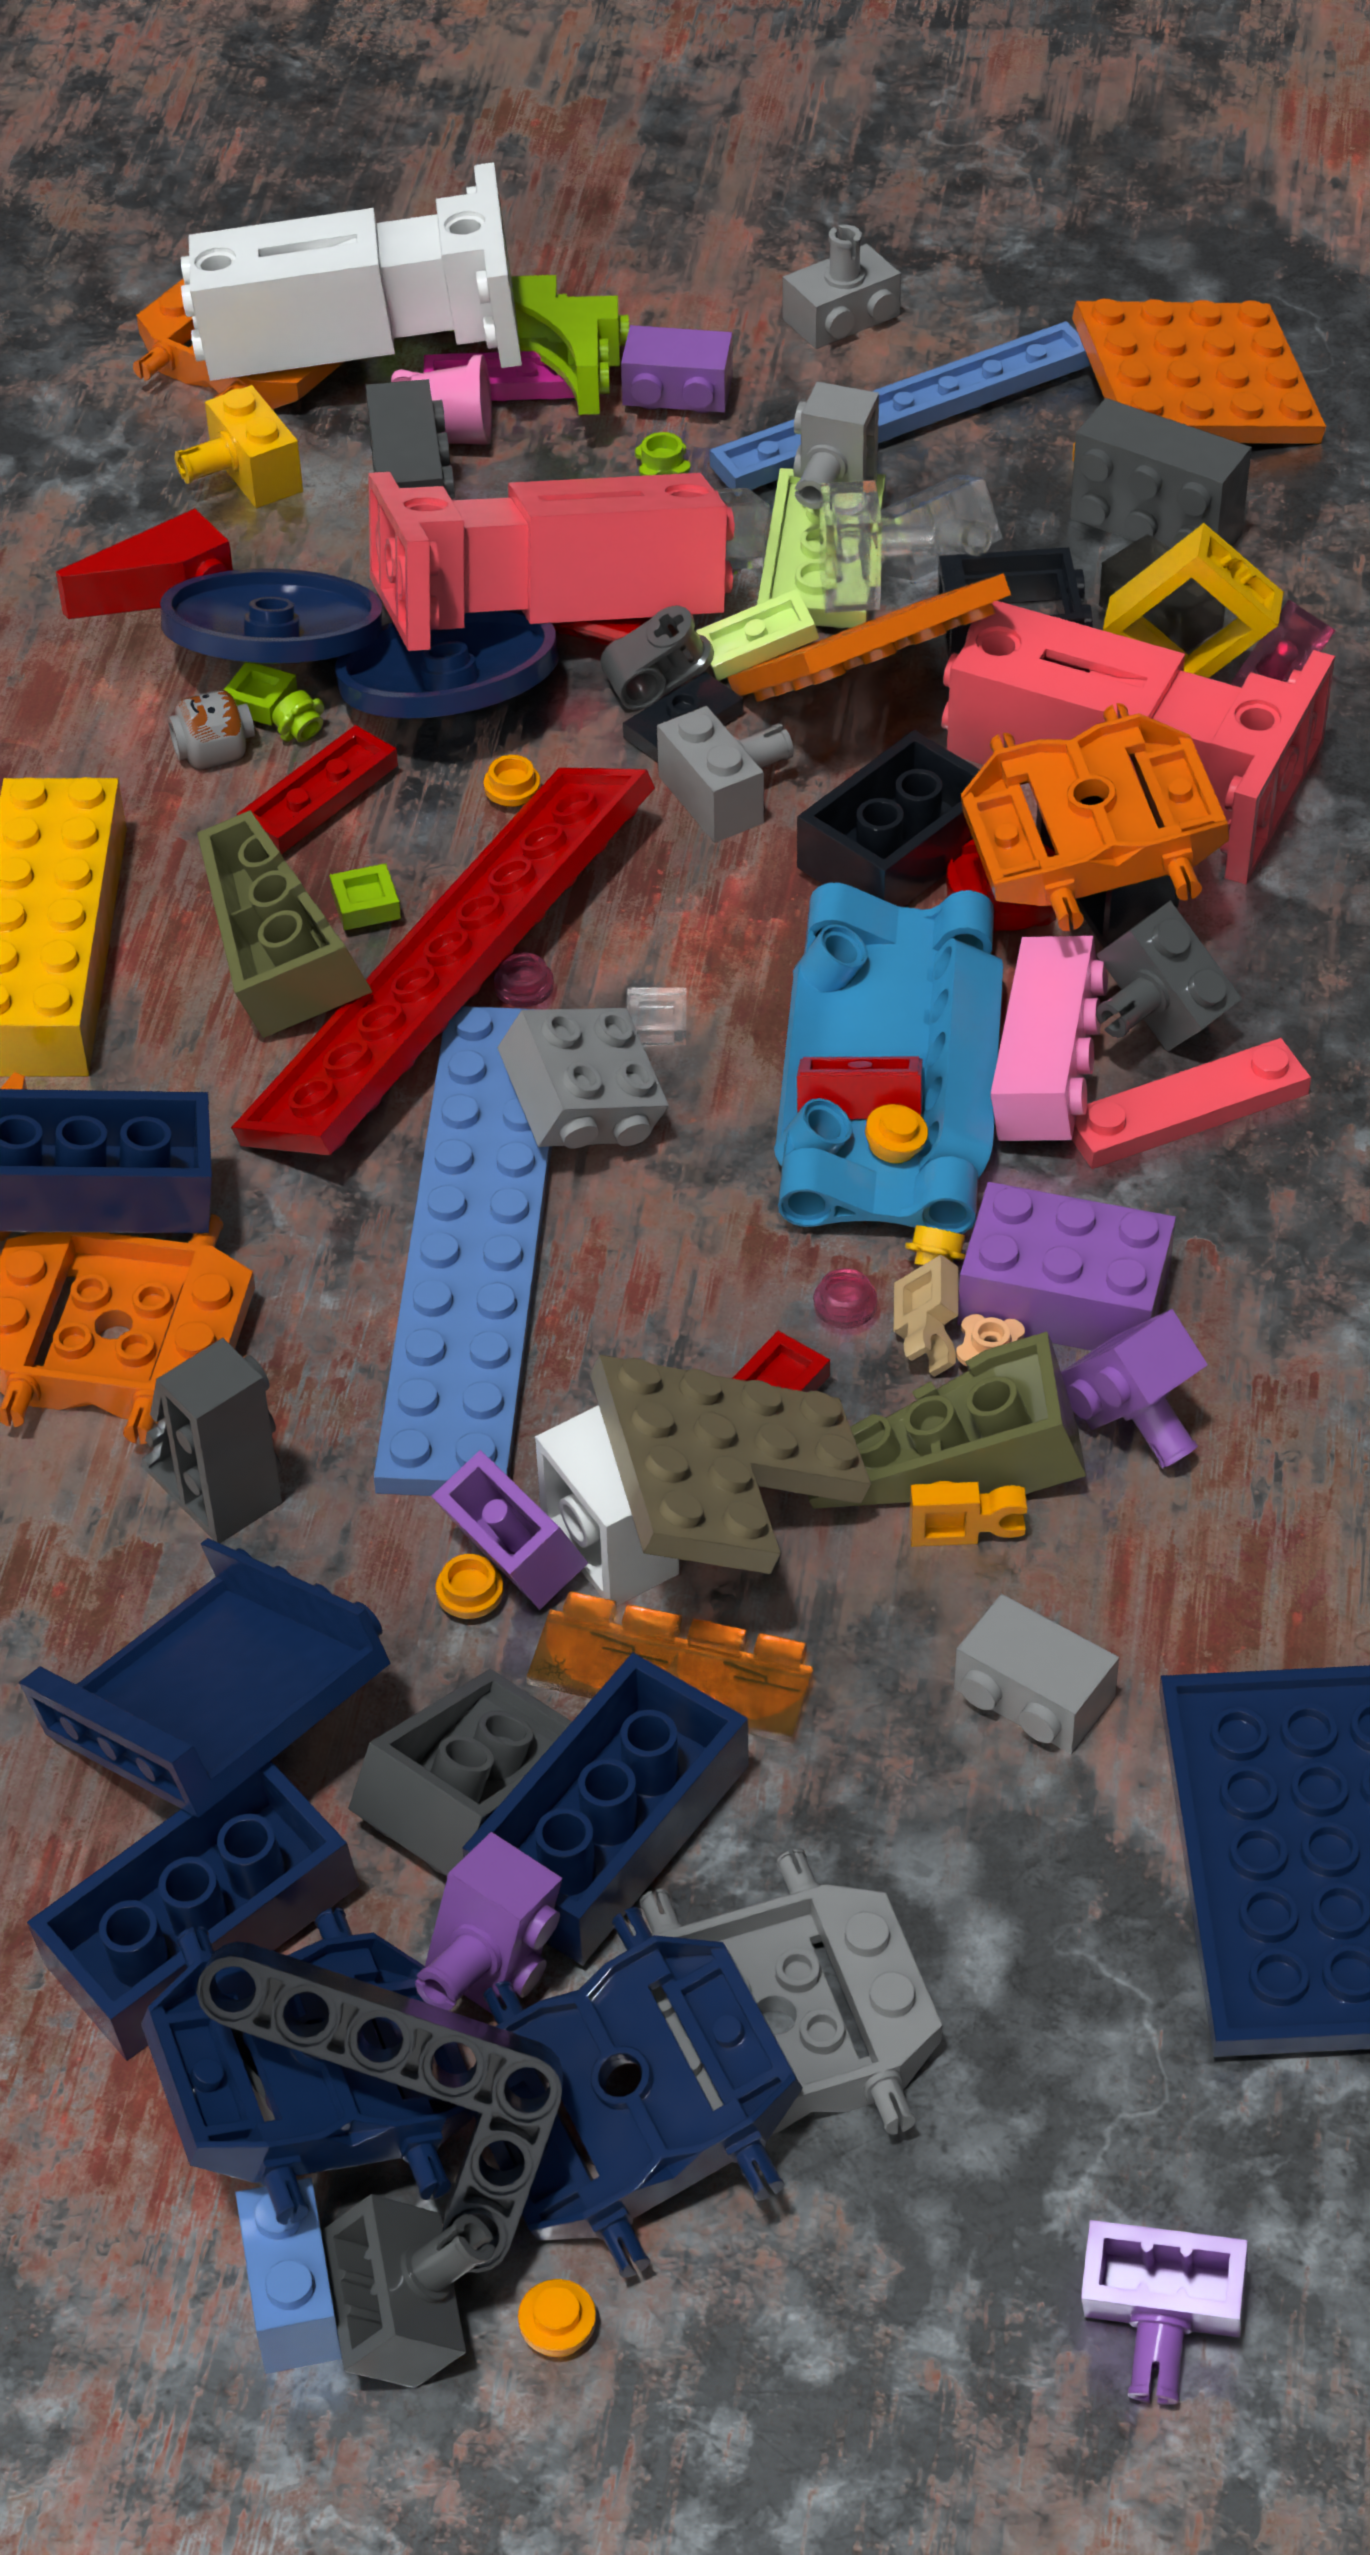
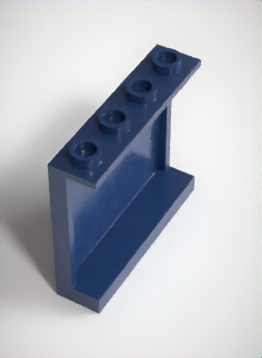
(215, 1682)

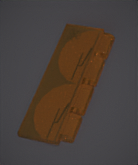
(586, 1648)

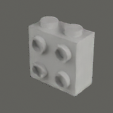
(582, 1077)

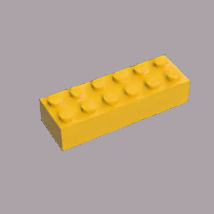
(56, 918)

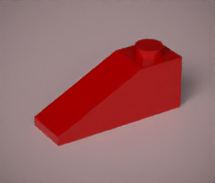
(143, 567)

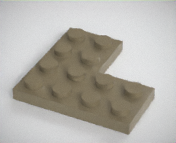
(703, 1444)

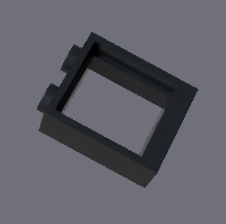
(1030, 577)

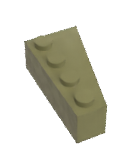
(274, 936)

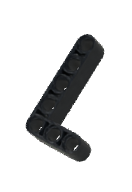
(408, 2064)

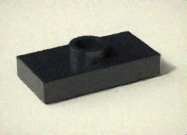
(698, 693)

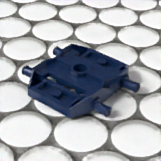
(320, 2109)
(666, 2128)

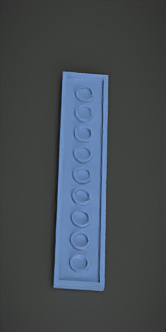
(466, 1269)

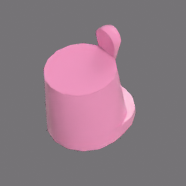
(464, 397)

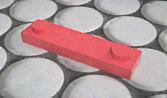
(1189, 1102)

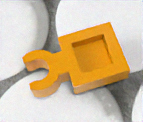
(957, 1513)

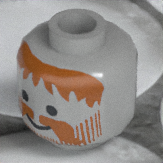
(210, 729)

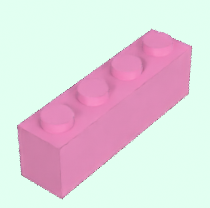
(1048, 1039)

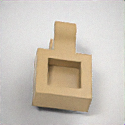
(922, 1307)

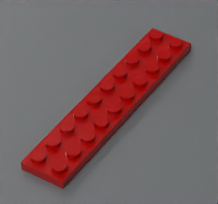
(442, 961)

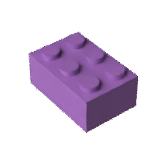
(1065, 1265)

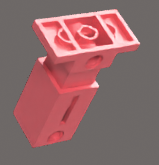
(548, 550)
(1058, 677)

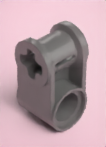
(652, 660)

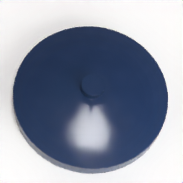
(271, 615)
(464, 670)

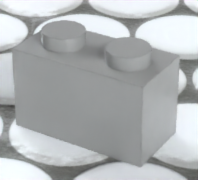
(1035, 1674)

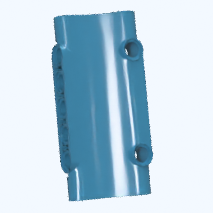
(892, 986)

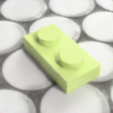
(759, 634)

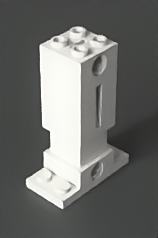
(351, 285)

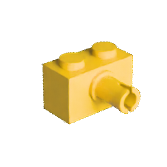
(249, 445)

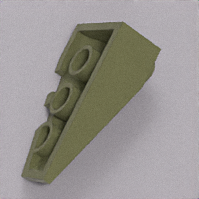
(989, 1426)

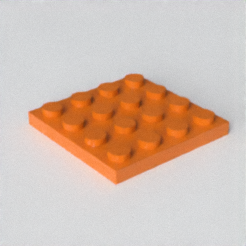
(1201, 366)
(871, 640)

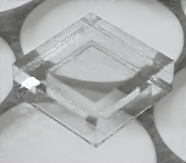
(658, 1014)

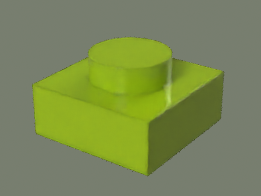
(261, 689)
(365, 896)

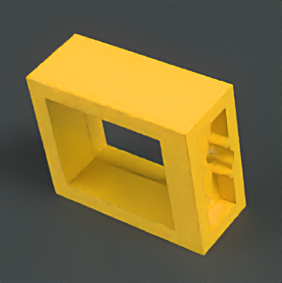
(1220, 572)

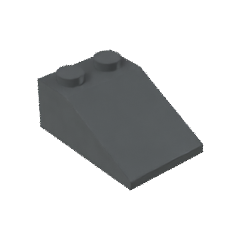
(453, 1766)

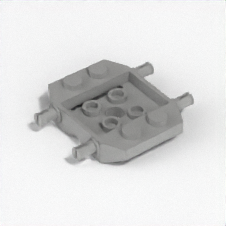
(784, 1974)

